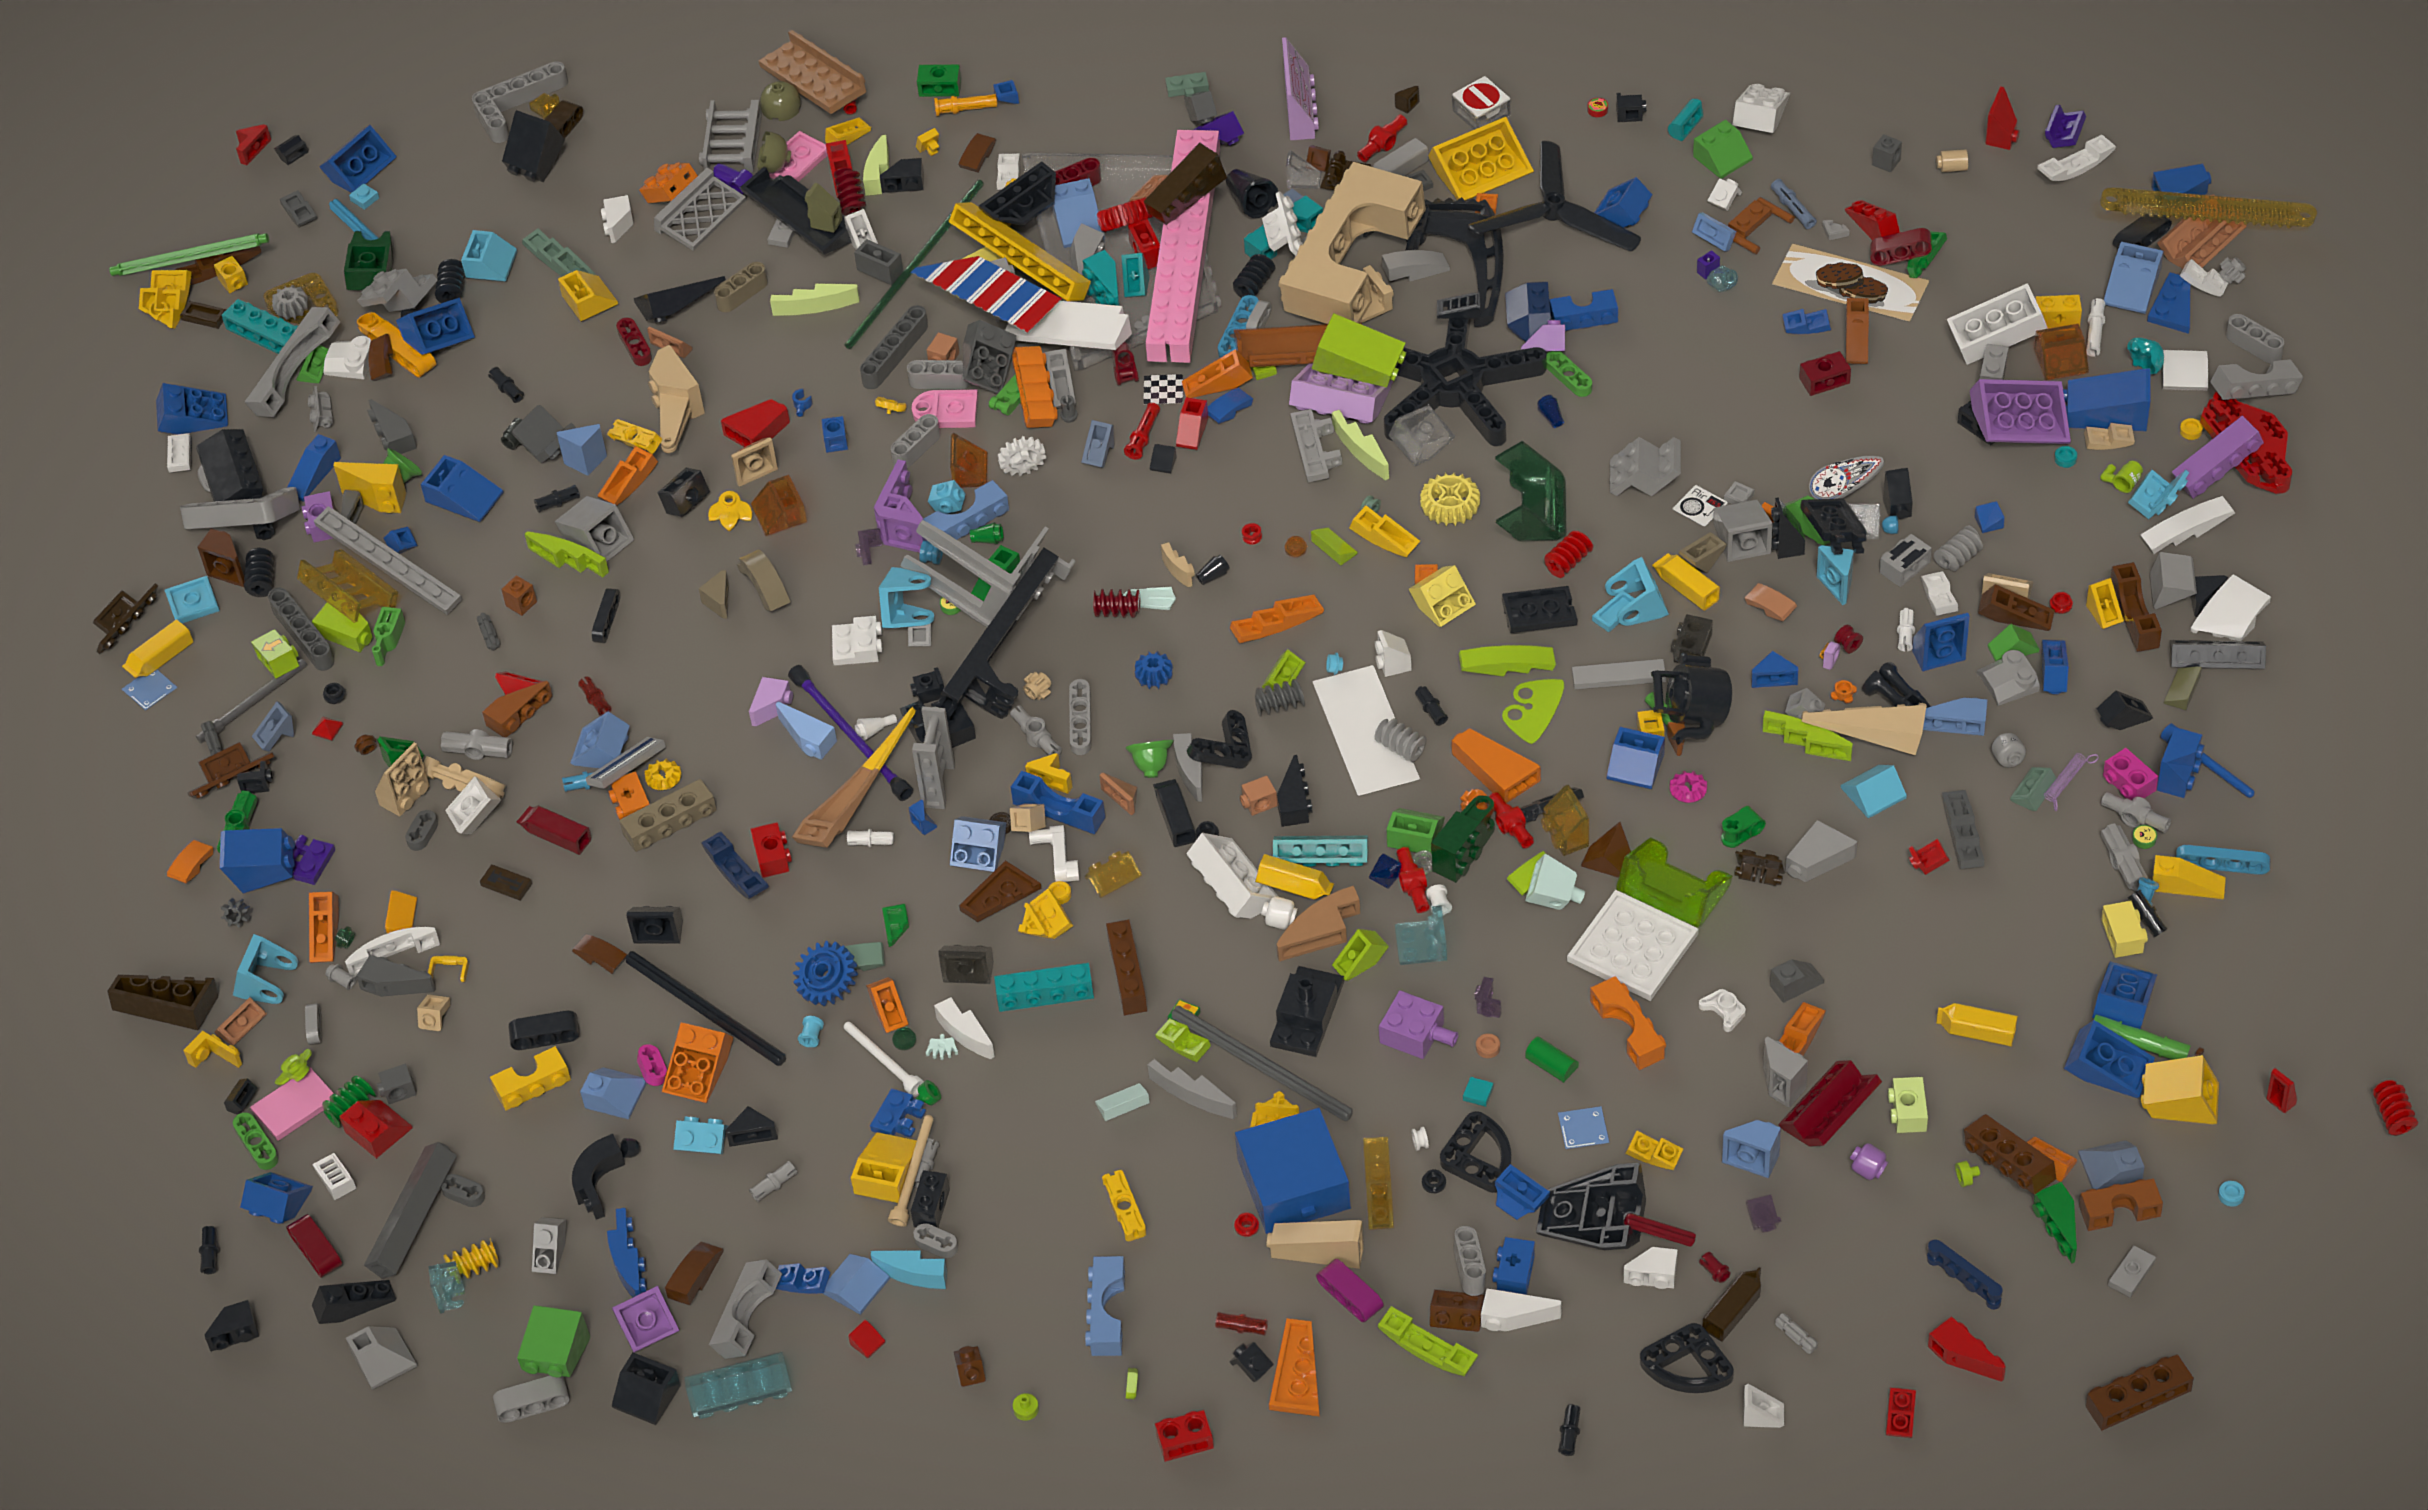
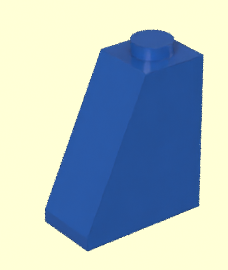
(2182, 180)

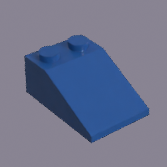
(1941, 642)
(2125, 994)
(2108, 1060)

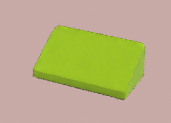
(1332, 545)
(1285, 669)

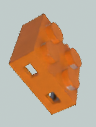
(658, 186)

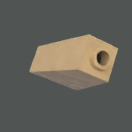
(1318, 1242)

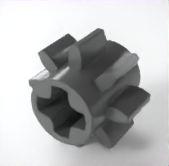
(235, 918)

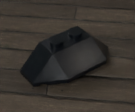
(1023, 197)

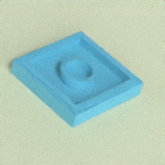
(192, 600)

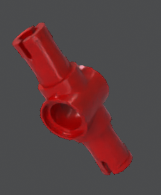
(1382, 138)
(1511, 820)
(1412, 880)

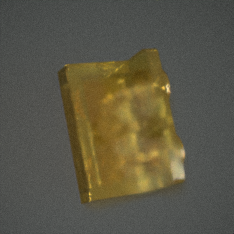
(1114, 874)

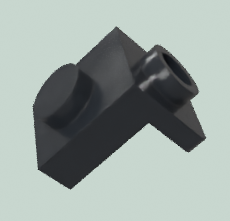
(1251, 1360)

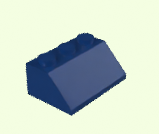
(358, 160)
(436, 327)

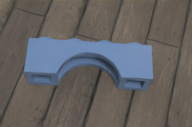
(988, 504)
(1105, 1331)

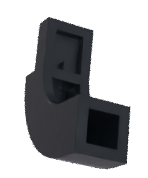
(590, 1166)

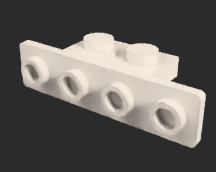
(1281, 225)

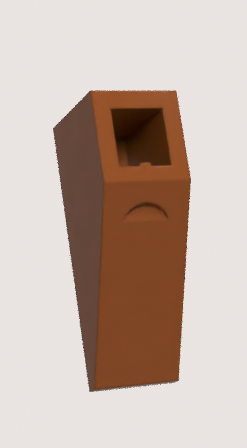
(1857, 330)
(513, 709)

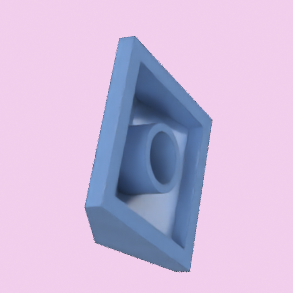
(856, 1283)

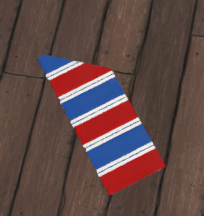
(992, 289)

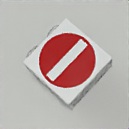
(1481, 103)

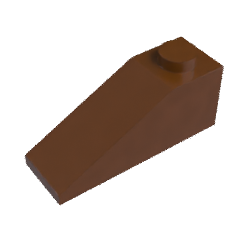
(2014, 609)

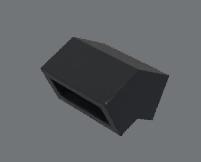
(291, 149)
(231, 1101)

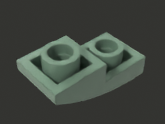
(867, 955)

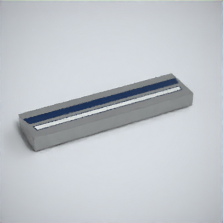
(625, 762)

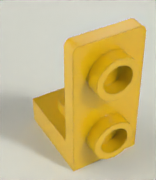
(204, 1044)

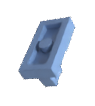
(1714, 231)

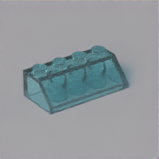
(737, 1385)

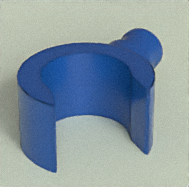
(800, 405)

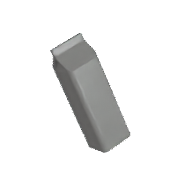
(1405, 158)

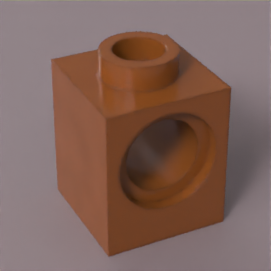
(519, 595)

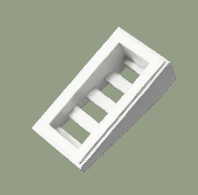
(340, 1188)

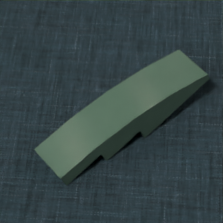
(553, 254)

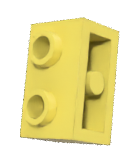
(2123, 929)

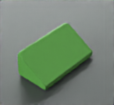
(313, 366)

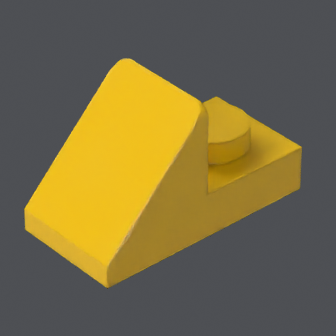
(1049, 771)

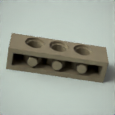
(668, 815)

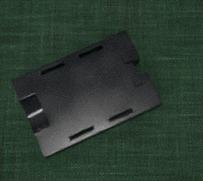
(1539, 609)

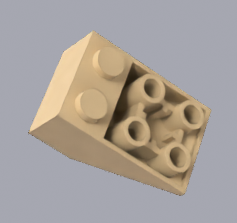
(403, 782)

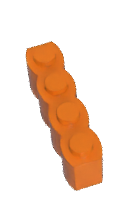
(1034, 386)

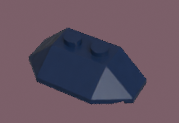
(1527, 308)

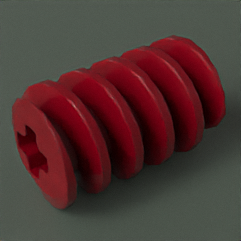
(849, 190)
(1116, 604)

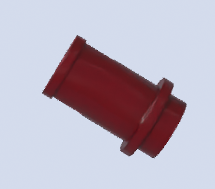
(1719, 1272)

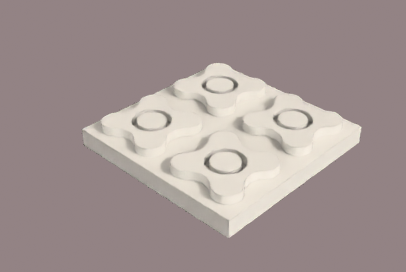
(1633, 944)

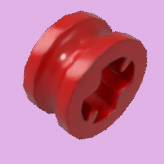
(1251, 539)

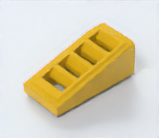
(847, 131)

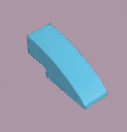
(911, 1268)

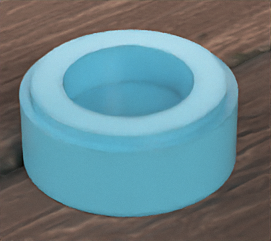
(2231, 1193)

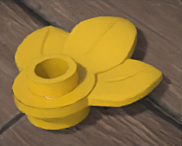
(730, 512)

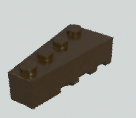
(1186, 184)
(164, 999)

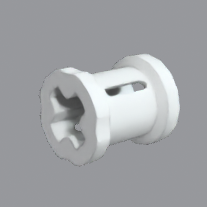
(1437, 896)

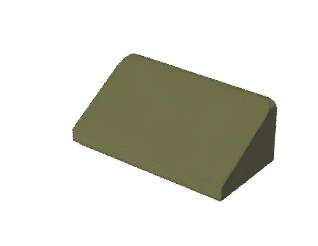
(2183, 687)

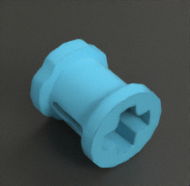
(810, 1031)

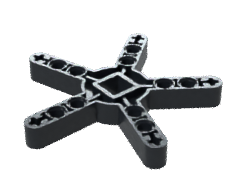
(1467, 388)

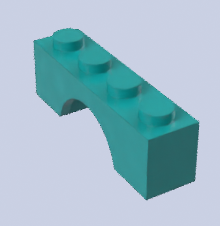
(1306, 213)

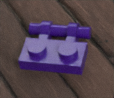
(313, 861)

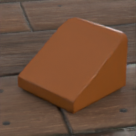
(1672, 728)

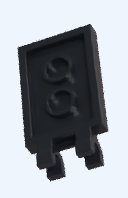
(1835, 523)

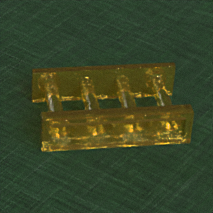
(349, 572)

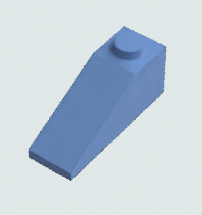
(1957, 716)

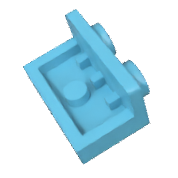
(700, 1137)

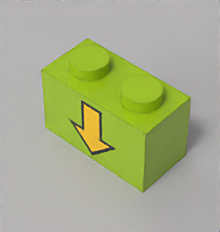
(275, 653)

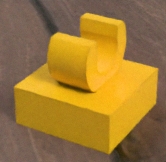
(928, 141)

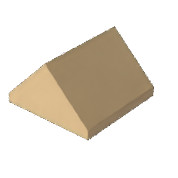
(2016, 585)

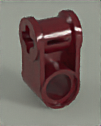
(1124, 367)

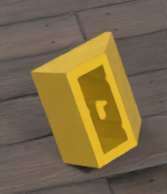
(585, 294)

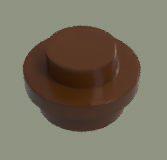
(365, 744)

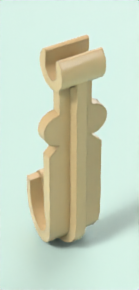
(455, 777)

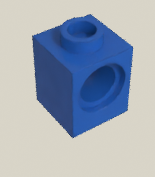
(834, 434)

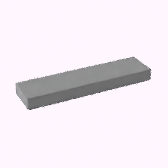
(1616, 674)

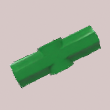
(241, 813)

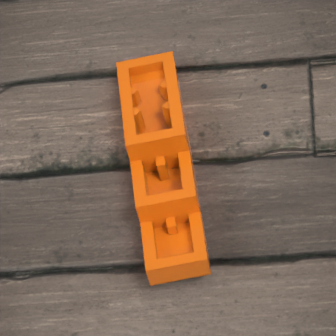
(1281, 617)

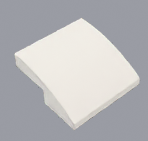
(2185, 370)

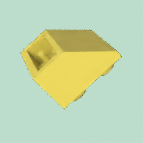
(1442, 595)

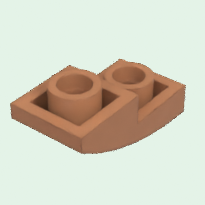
(1773, 602)

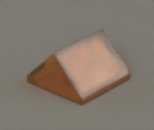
(967, 463)

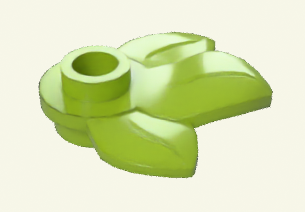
(294, 1067)

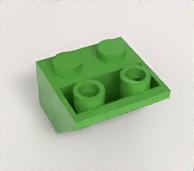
(1413, 829)

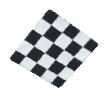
(1163, 389)

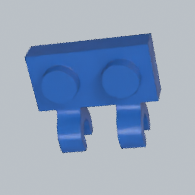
(892, 1114)

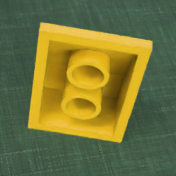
(378, 484)

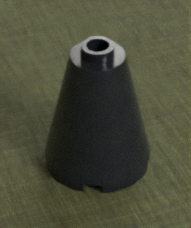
(1252, 192)

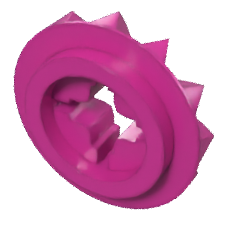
(1682, 792)

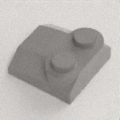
(2010, 677)

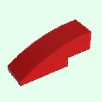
(838, 158)

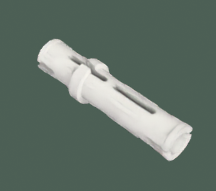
(2096, 320)

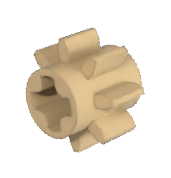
(1037, 685)

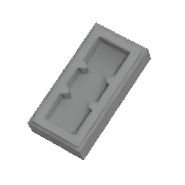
(780, 235)
(2132, 1271)

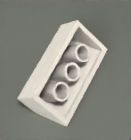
(1230, 875)

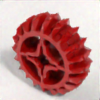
(1122, 215)

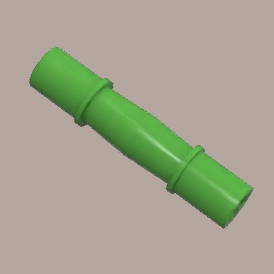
(2147, 1041)

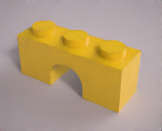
(516, 1089)

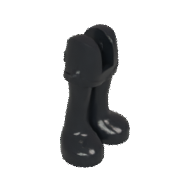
(1879, 683)

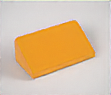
(400, 911)

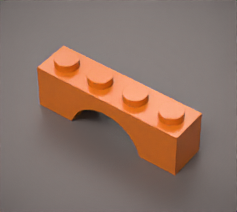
(1613, 1001)

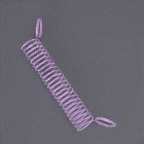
(2055, 808)

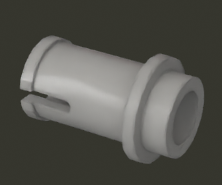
(337, 974)

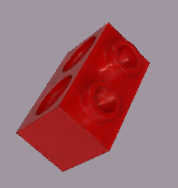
(1186, 1440)

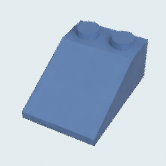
(1074, 205)

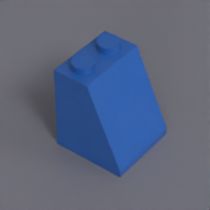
(256, 857)

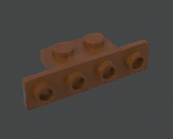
(224, 765)

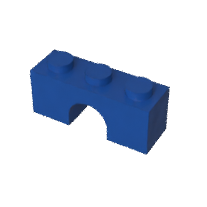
(1600, 312)

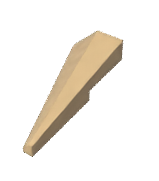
(1888, 726)

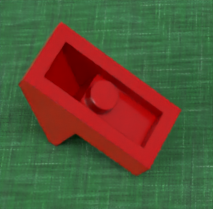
(252, 142)

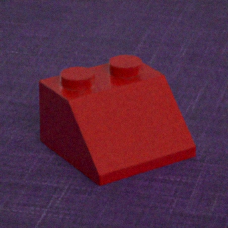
(374, 1126)

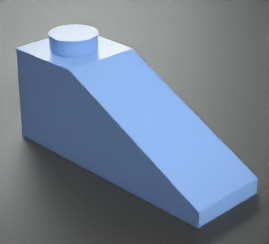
(809, 733)

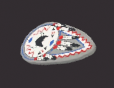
(1844, 477)

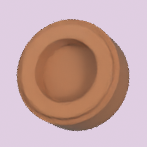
(1488, 1045)

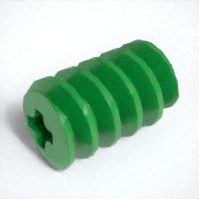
(346, 1098)

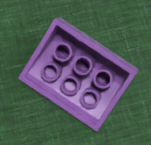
(2021, 411)

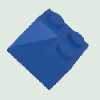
(2180, 762)

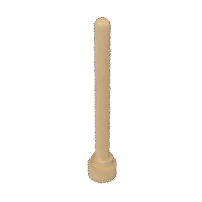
(899, 1215)

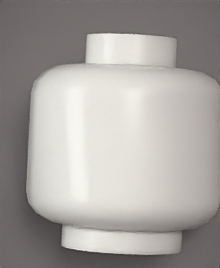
(1279, 912)

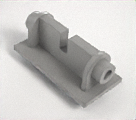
(320, 409)

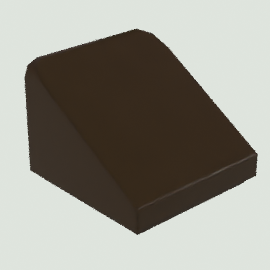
(1407, 99)

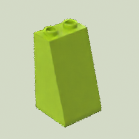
(1358, 352)

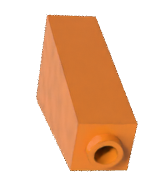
(1495, 765)

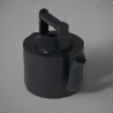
(1694, 696)

